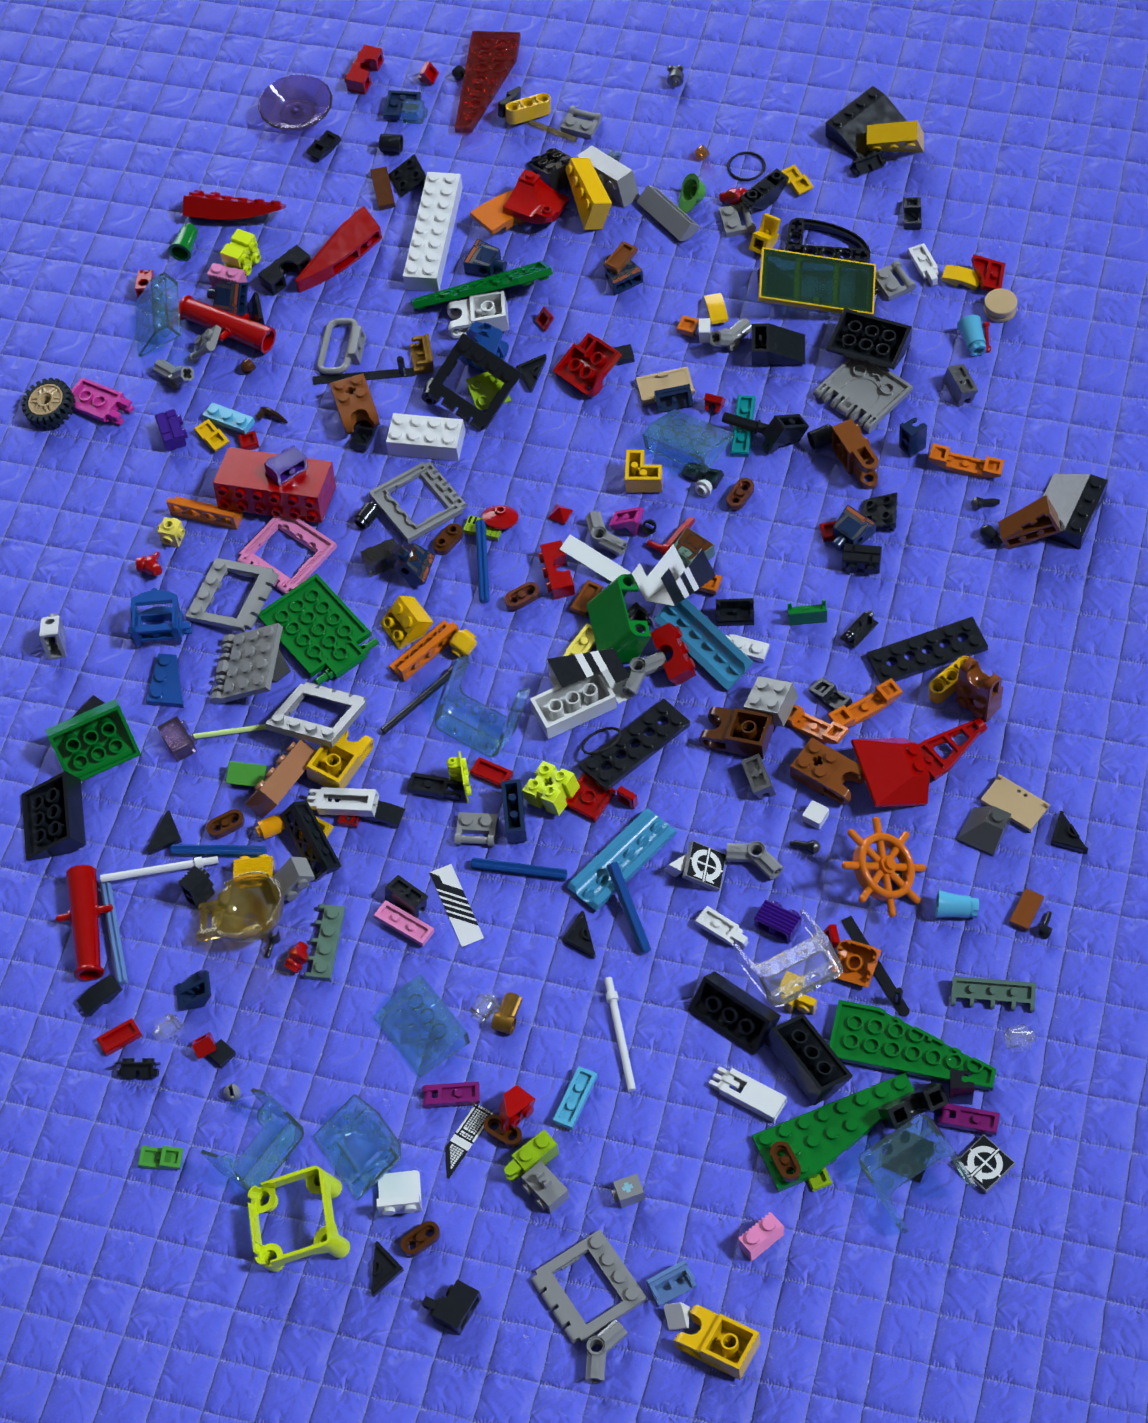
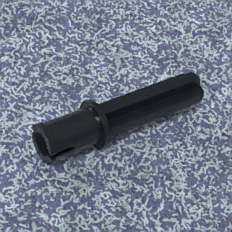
(742, 422)

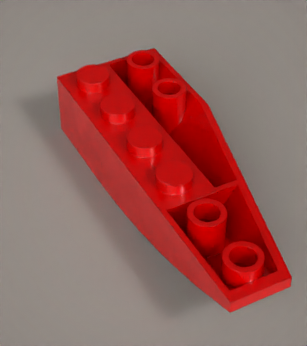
(226, 207)
(342, 249)

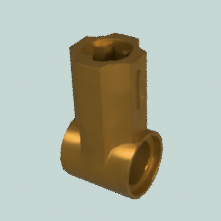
(505, 1018)

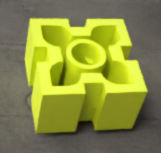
(241, 251)
(551, 788)

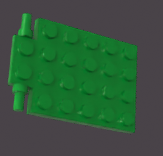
(319, 629)

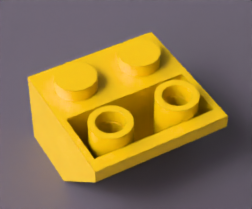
(406, 621)

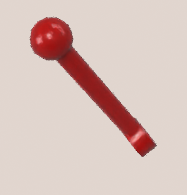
(986, 324)

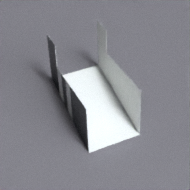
(670, 580)
(576, 667)

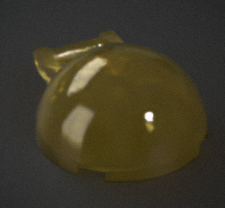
(244, 909)

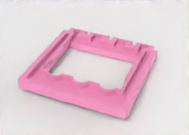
(302, 533)

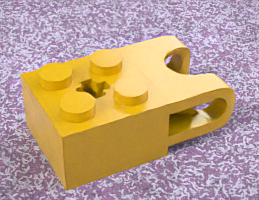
(338, 765)
(715, 1342)

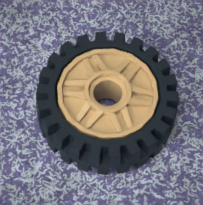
(48, 403)

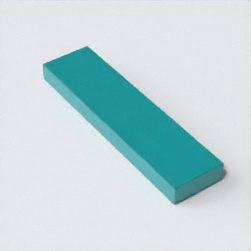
(741, 442)

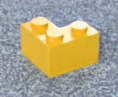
(641, 476)

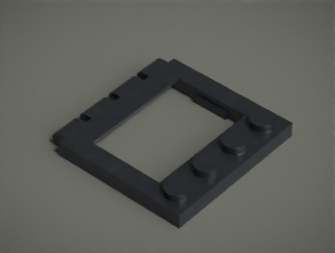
(487, 361)

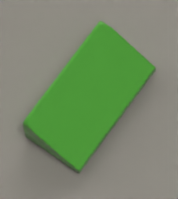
(245, 773)

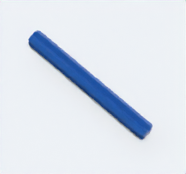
(482, 563)
(217, 850)
(519, 869)
(629, 908)

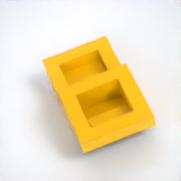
(797, 182)
(960, 275)
(716, 308)
(211, 435)

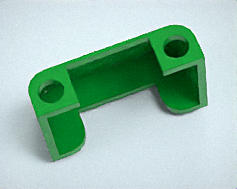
(612, 623)

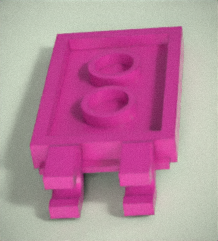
(100, 401)

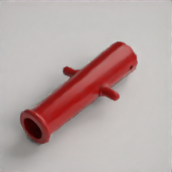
(233, 326)
(84, 921)

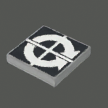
(704, 866)
(986, 1163)

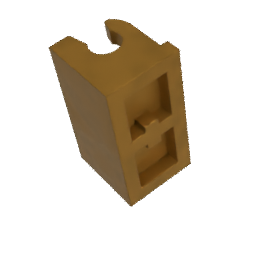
(421, 354)

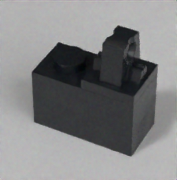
(783, 430)
(456, 1308)

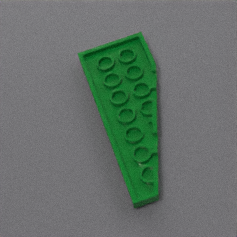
(521, 275)
(880, 1041)
(829, 1130)

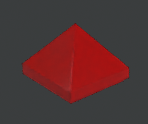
(544, 319)
(560, 514)

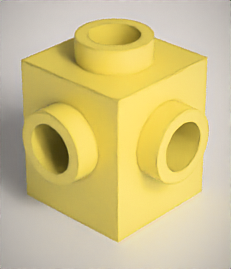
(171, 532)

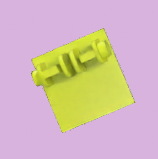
(459, 772)

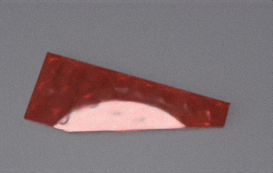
(487, 67)

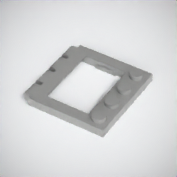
(436, 483)
(253, 605)
(312, 732)
(612, 1268)

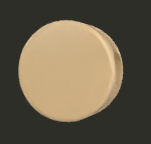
(1000, 305)

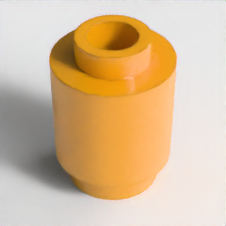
(270, 826)

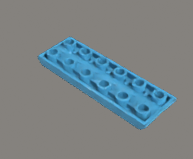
(706, 643)
(630, 850)

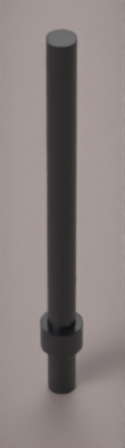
(419, 700)

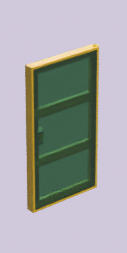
(816, 282)

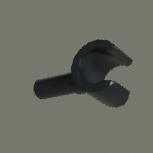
(1045, 930)
(272, 941)

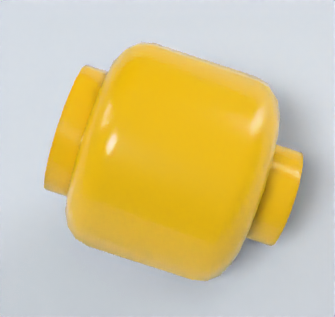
(463, 643)

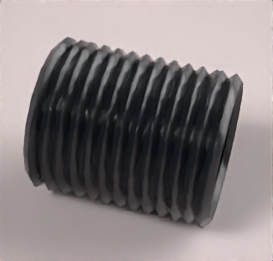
(390, 143)
(820, 437)

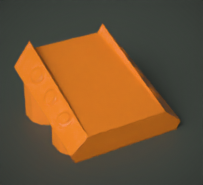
(857, 961)

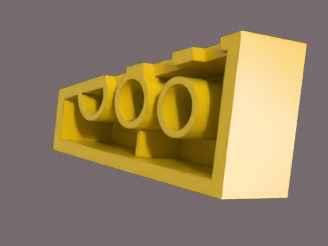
(588, 193)

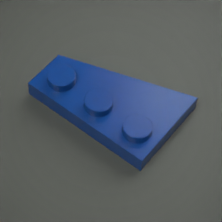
(165, 683)

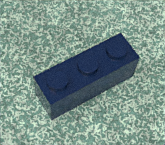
(514, 811)

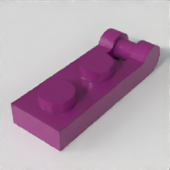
(451, 1094)
(969, 1119)

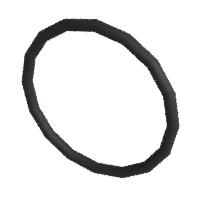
(746, 179)
(603, 750)

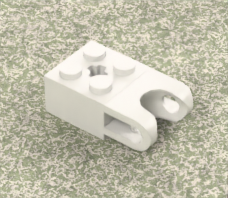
(482, 308)

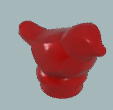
(732, 195)
(149, 564)
(297, 957)

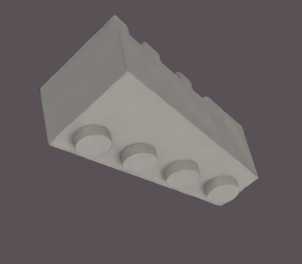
(615, 176)

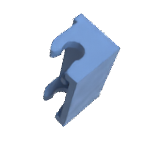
(671, 1283)

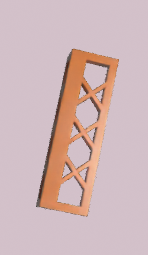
(204, 512)
(426, 652)

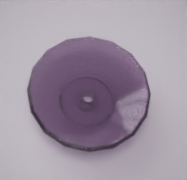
(295, 102)

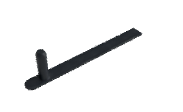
(370, 375)
(894, 994)

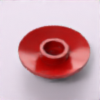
(500, 517)

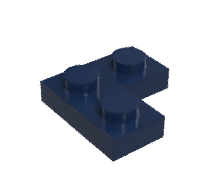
(395, 103)

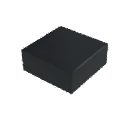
(627, 354)
(222, 1054)

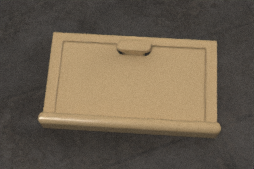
(668, 379)
(1024, 810)

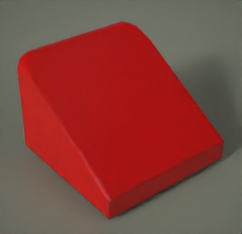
(204, 1045)

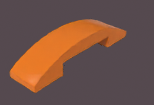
(965, 464)
(868, 706)
(815, 727)

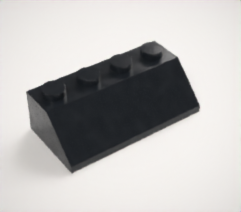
(733, 1012)
(808, 1058)

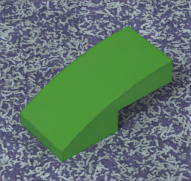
(160, 1158)

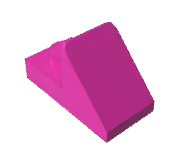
(628, 519)

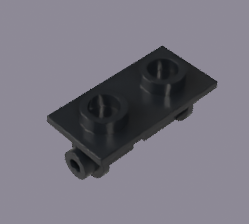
(861, 164)
(859, 629)
(130, 1067)

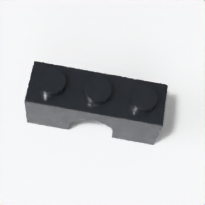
(273, 277)
(918, 1101)

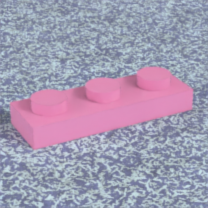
(404, 923)

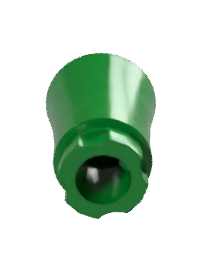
(183, 243)

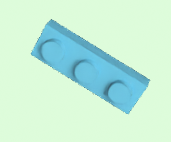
(228, 418)
(575, 1098)

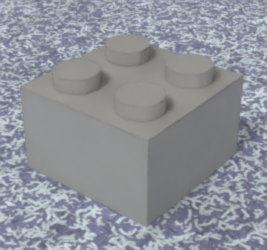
(772, 698)

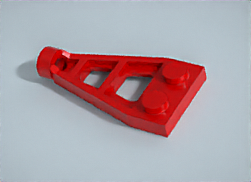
(935, 764)

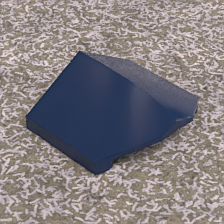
(193, 991)

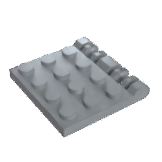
(866, 389)
(249, 665)

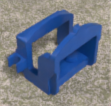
(488, 337)
(157, 632)

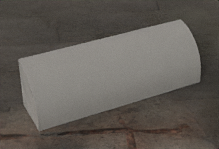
(667, 213)

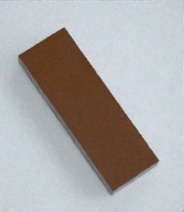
(382, 188)

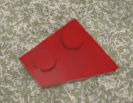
(988, 272)

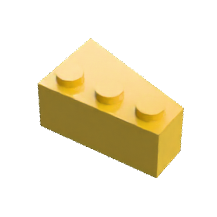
(896, 137)

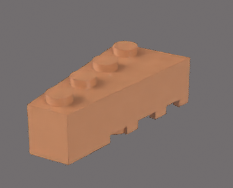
(280, 778)

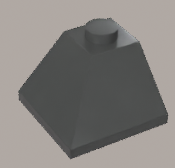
(985, 828)

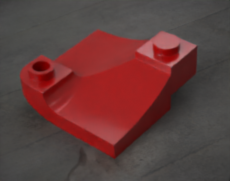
(534, 200)
(587, 364)

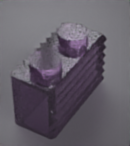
(177, 739)

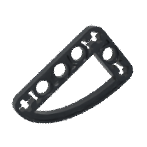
(829, 228)

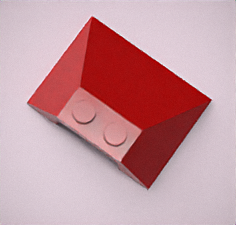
(893, 771)

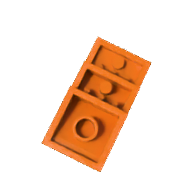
(492, 218)

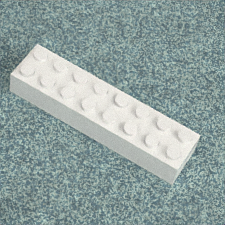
(432, 232)

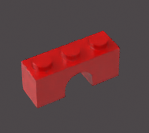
(359, 78)
(560, 582)
(680, 666)

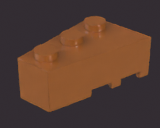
(1030, 523)

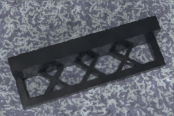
(312, 836)

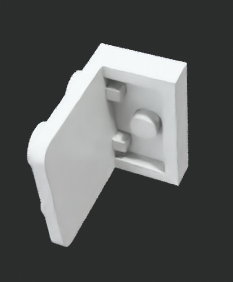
(399, 1193)

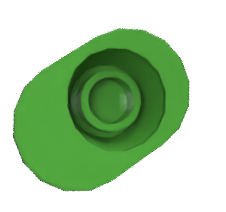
(691, 192)

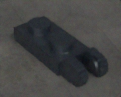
(434, 786)

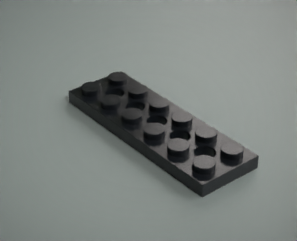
(931, 640)
(635, 756)

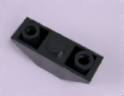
(766, 190)

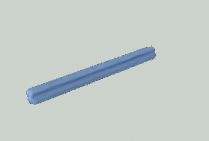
(114, 934)

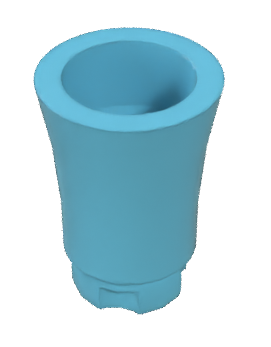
(973, 335)
(955, 905)

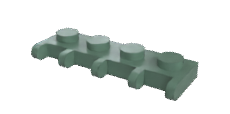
(326, 943)
(993, 990)

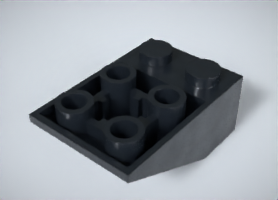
(551, 168)
(776, 345)

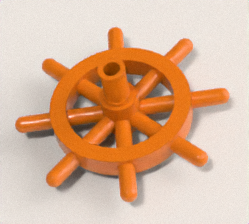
(883, 867)

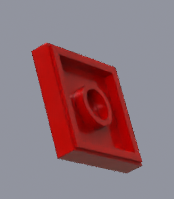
(589, 799)

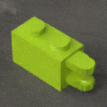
(539, 1148)

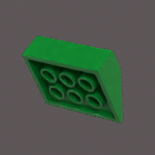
(93, 741)

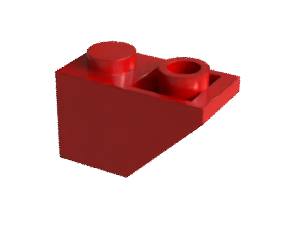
(514, 1107)

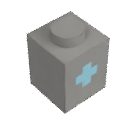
(628, 1191)

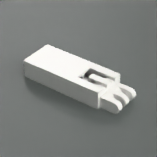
(353, 801)
(754, 1095)

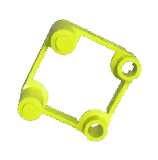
(326, 1238)

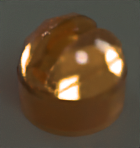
(701, 152)

